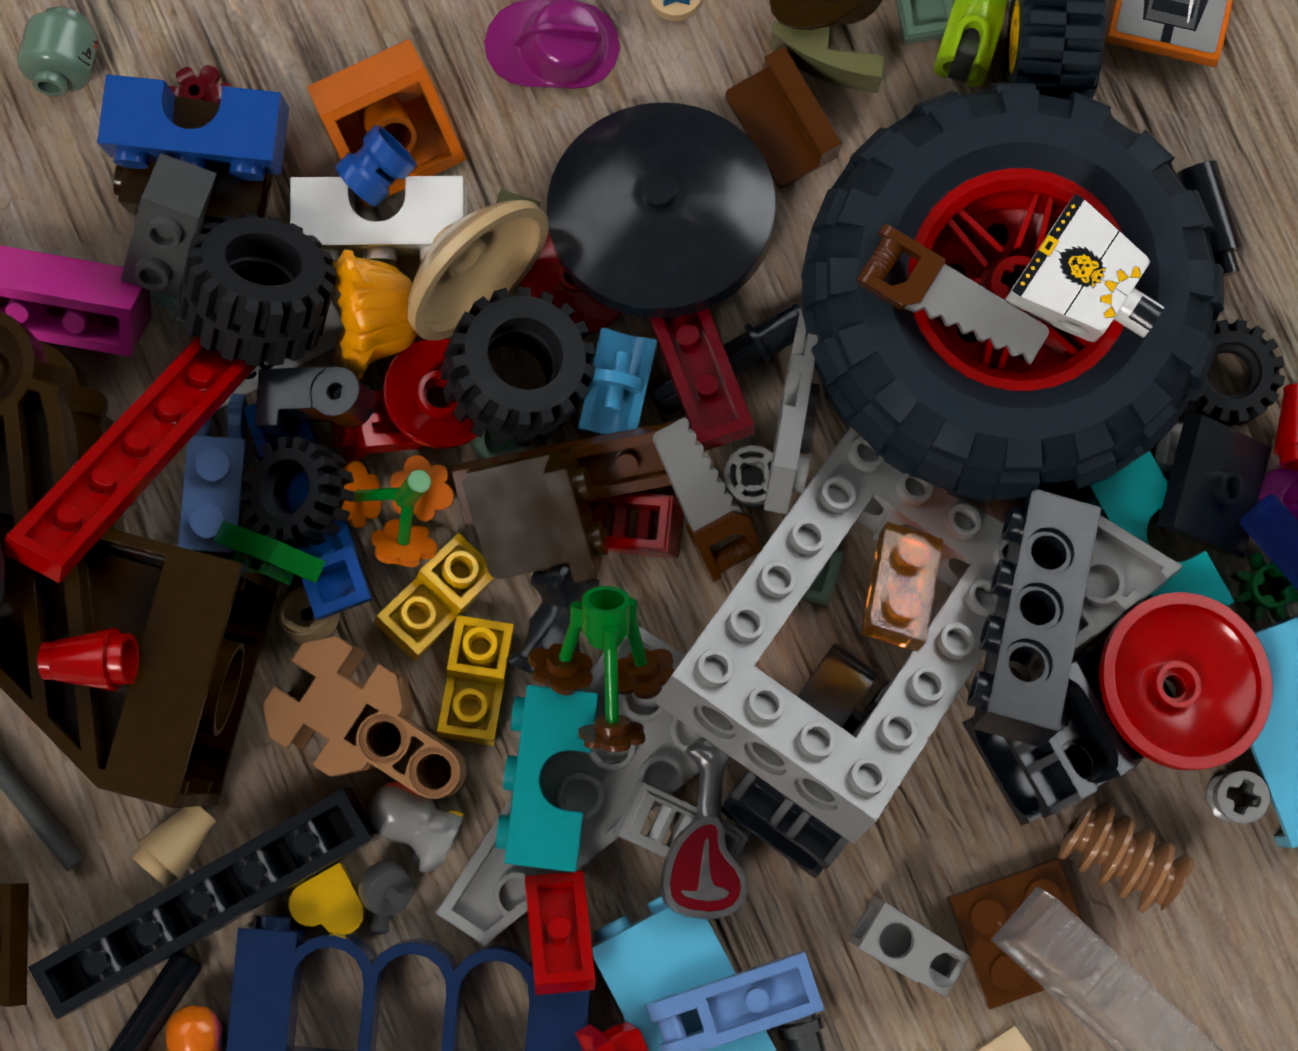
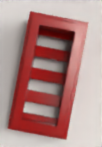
(669, 524)

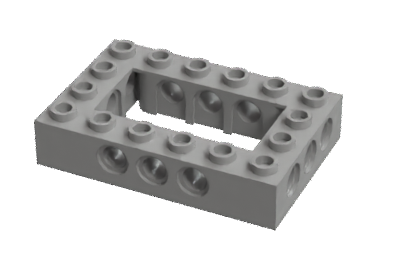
(777, 734)

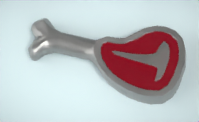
(698, 871)

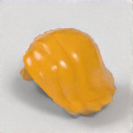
(372, 312)

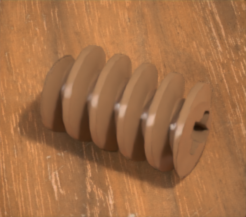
(1125, 855)

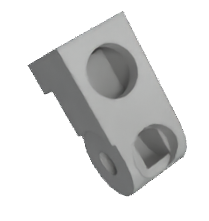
(908, 947)

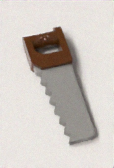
(949, 296)
(705, 501)

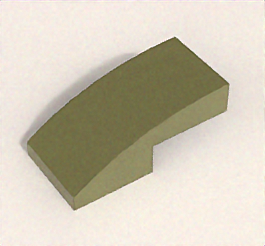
(842, 68)

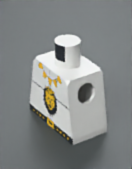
(1086, 277)

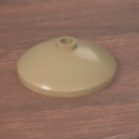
(472, 260)

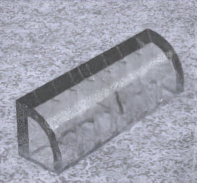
(1094, 980)

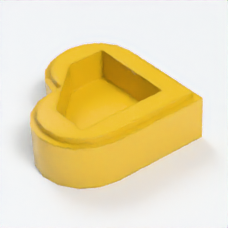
(329, 901)

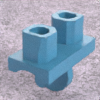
(618, 383)

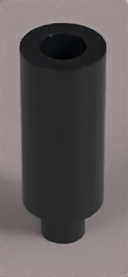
(1225, 238)

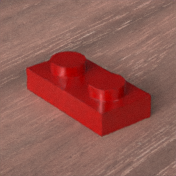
(559, 933)

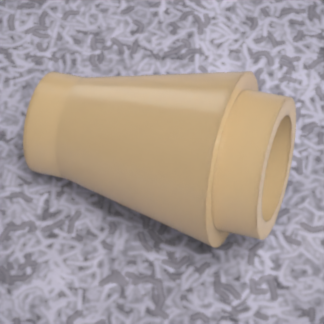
(173, 844)

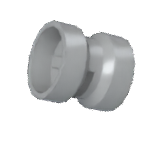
(747, 483)

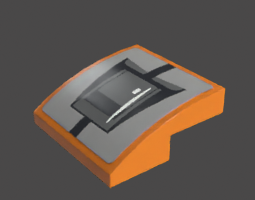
(1171, 28)

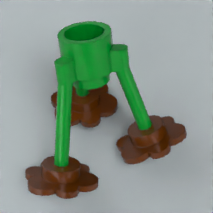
(605, 619)

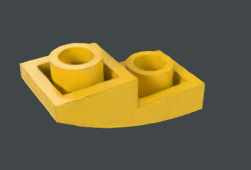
(435, 597)
(475, 680)

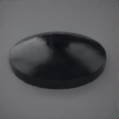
(661, 210)

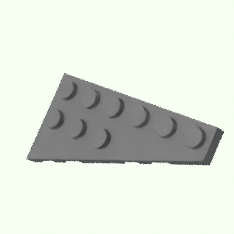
(600, 783)

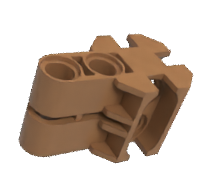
(354, 716)

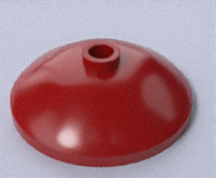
(1216, 673)

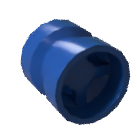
(375, 166)

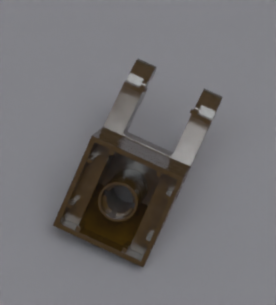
(190, 611)

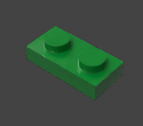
(268, 555)

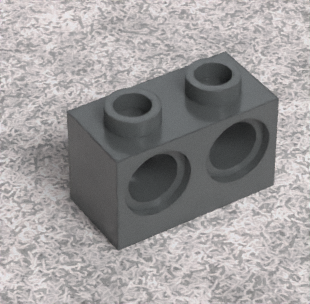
(166, 223)

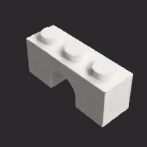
(328, 212)

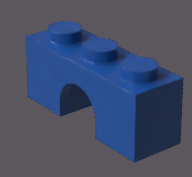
(242, 137)

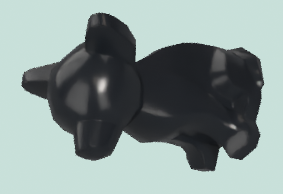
(552, 617)

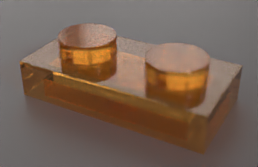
(902, 587)

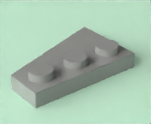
(793, 430)
(1119, 578)

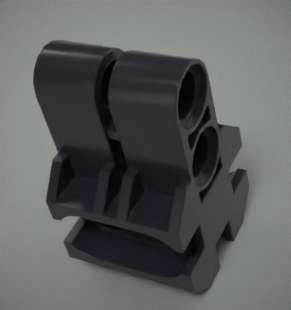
(1071, 762)
(770, 815)

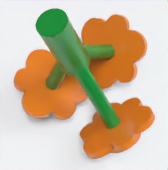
(415, 490)

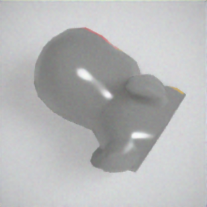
(415, 821)

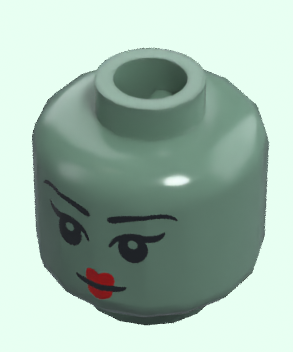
(58, 51)

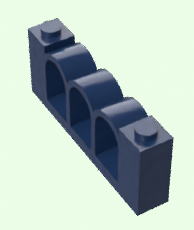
(270, 971)

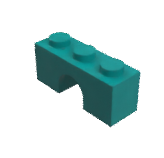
(1130, 501)
(537, 829)

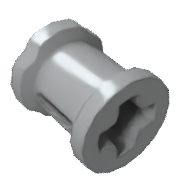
(1249, 785)

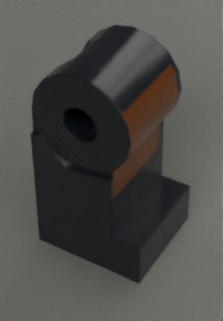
(309, 396)

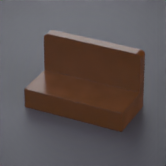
(784, 119)

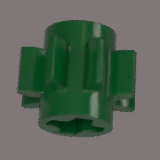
(1251, 597)

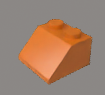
(397, 95)

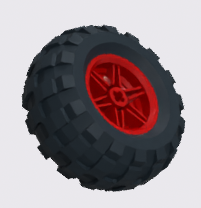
(962, 408)

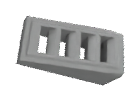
(639, 807)

